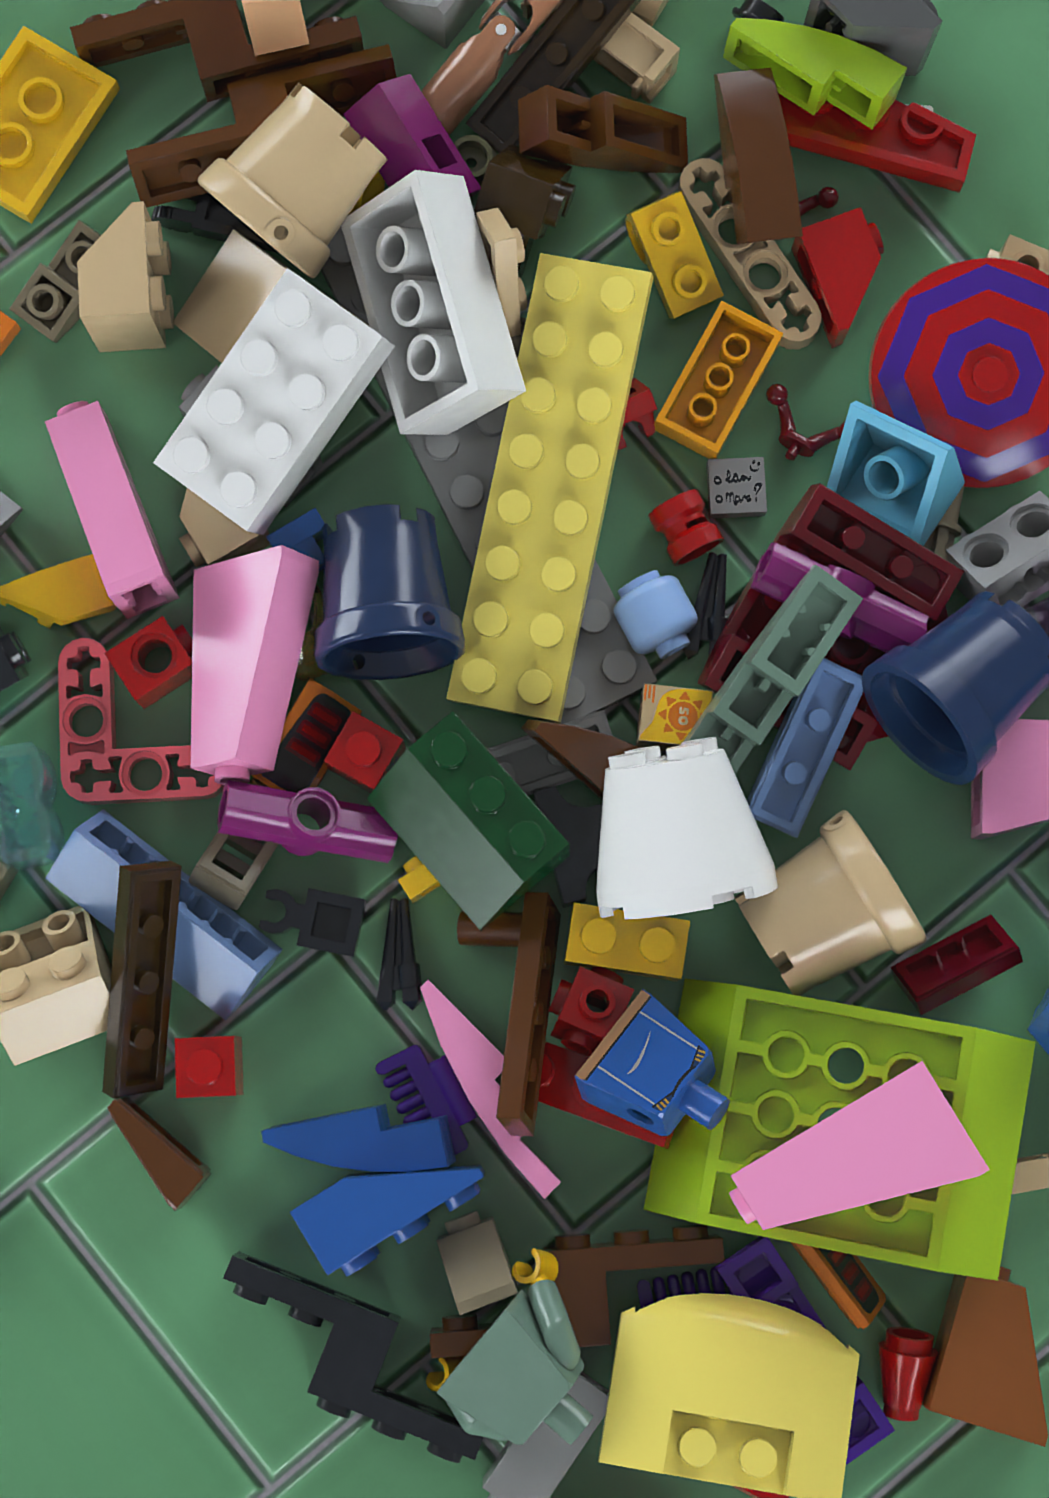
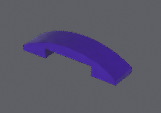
(762, 1274)

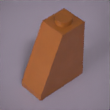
(988, 1360)

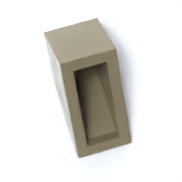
(475, 1262)

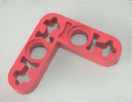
(101, 747)

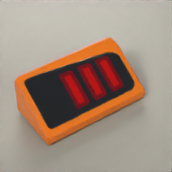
(307, 738)
(845, 1282)

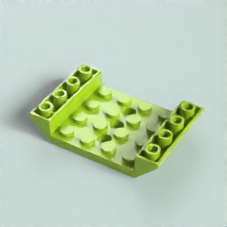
(775, 1071)

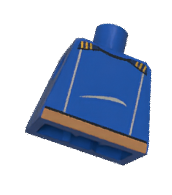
(652, 1071)

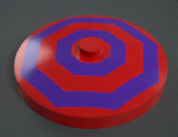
(971, 366)

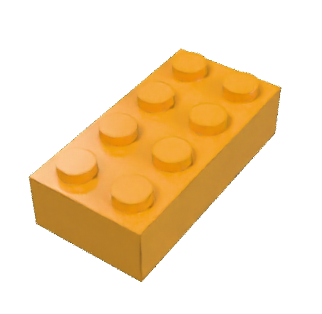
(718, 381)

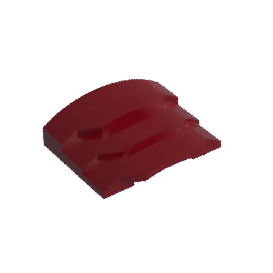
(848, 537)

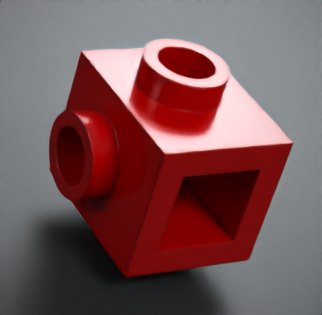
(577, 1024)

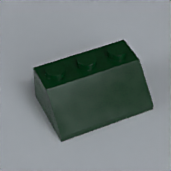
(468, 821)

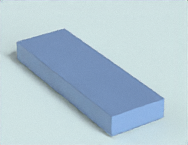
(805, 748)

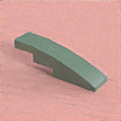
(777, 665)

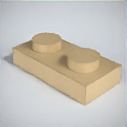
(504, 252)

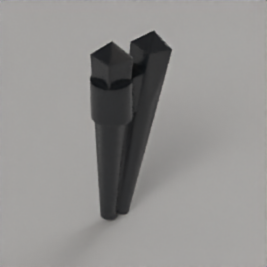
(709, 605)
(399, 963)

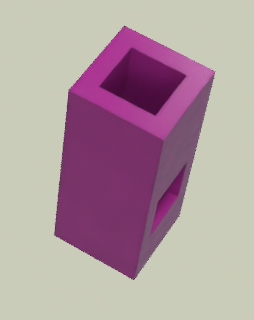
(407, 132)

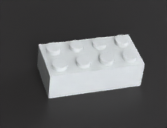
(435, 300)
(274, 403)

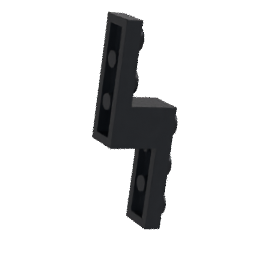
(352, 1357)

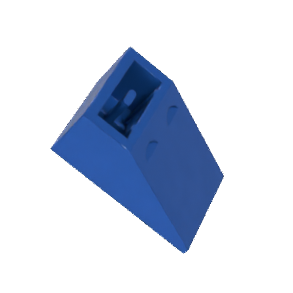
(368, 1207)

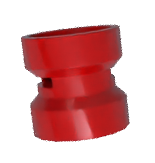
(685, 527)

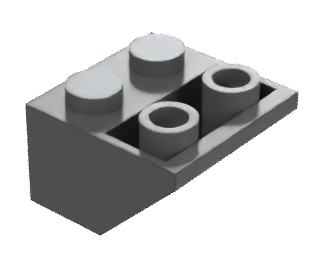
(892, 27)

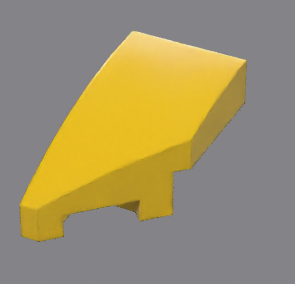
(60, 593)

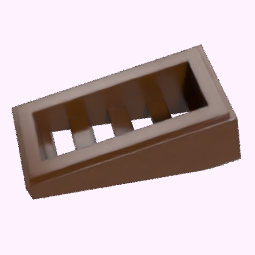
(165, 1159)

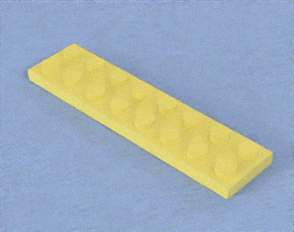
(550, 487)

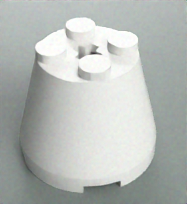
(677, 834)

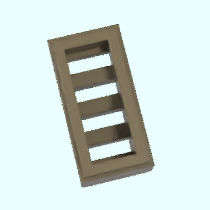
(227, 876)

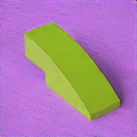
(817, 67)

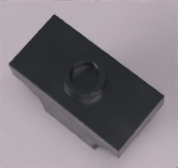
(582, 830)

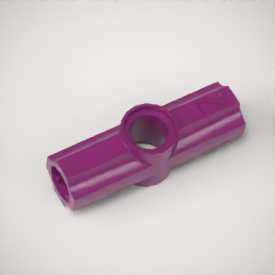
(877, 619)
(272, 817)

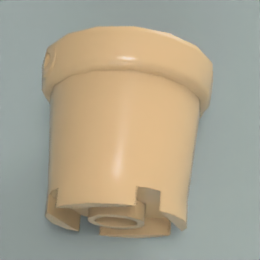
(296, 178)
(831, 909)

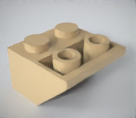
(124, 286)
(52, 984)

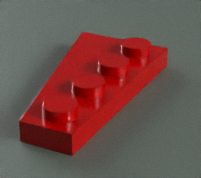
(903, 143)

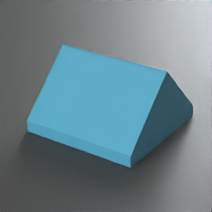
(895, 472)

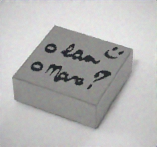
(736, 487)

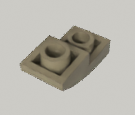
(51, 294)

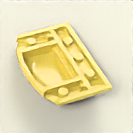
(731, 1395)

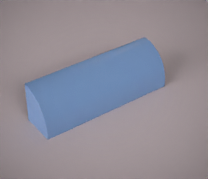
(215, 949)

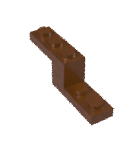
(214, 36)
(172, 167)
(583, 1281)

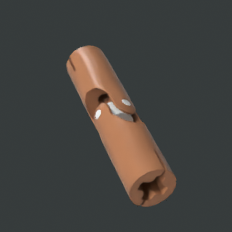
(477, 62)

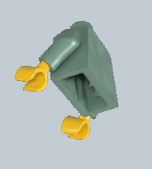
(519, 1366)

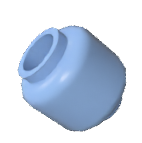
(655, 614)

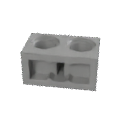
(1007, 554)

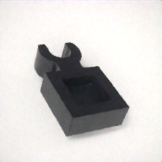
(325, 922)

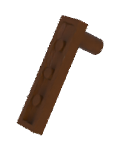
(536, 936)

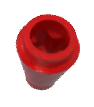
(906, 1369)

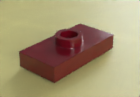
(956, 964)

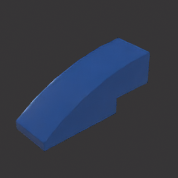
(366, 1141)

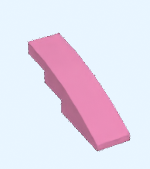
(476, 1068)

